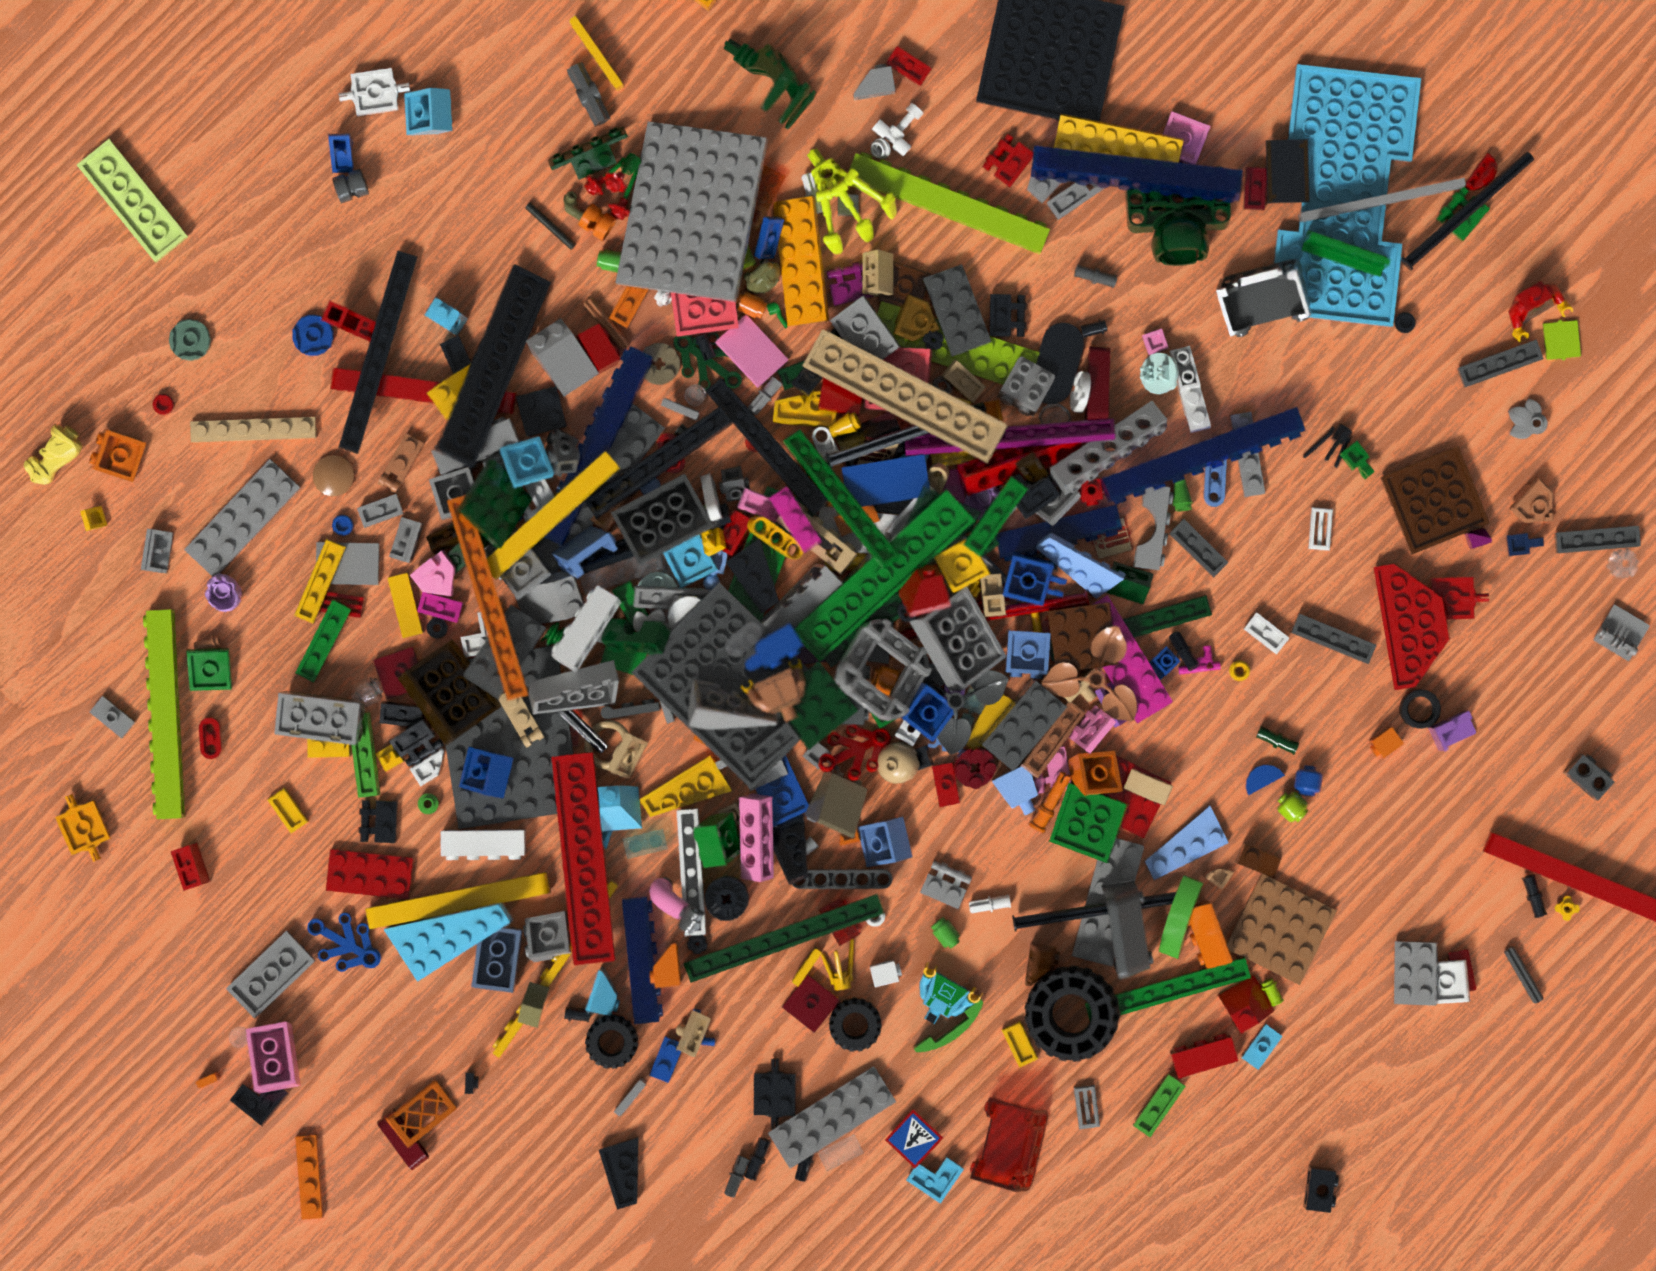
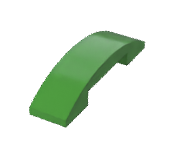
(1179, 916)
(929, 1044)

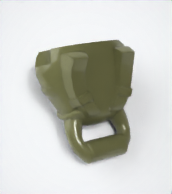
(763, 277)

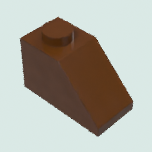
(1258, 860)

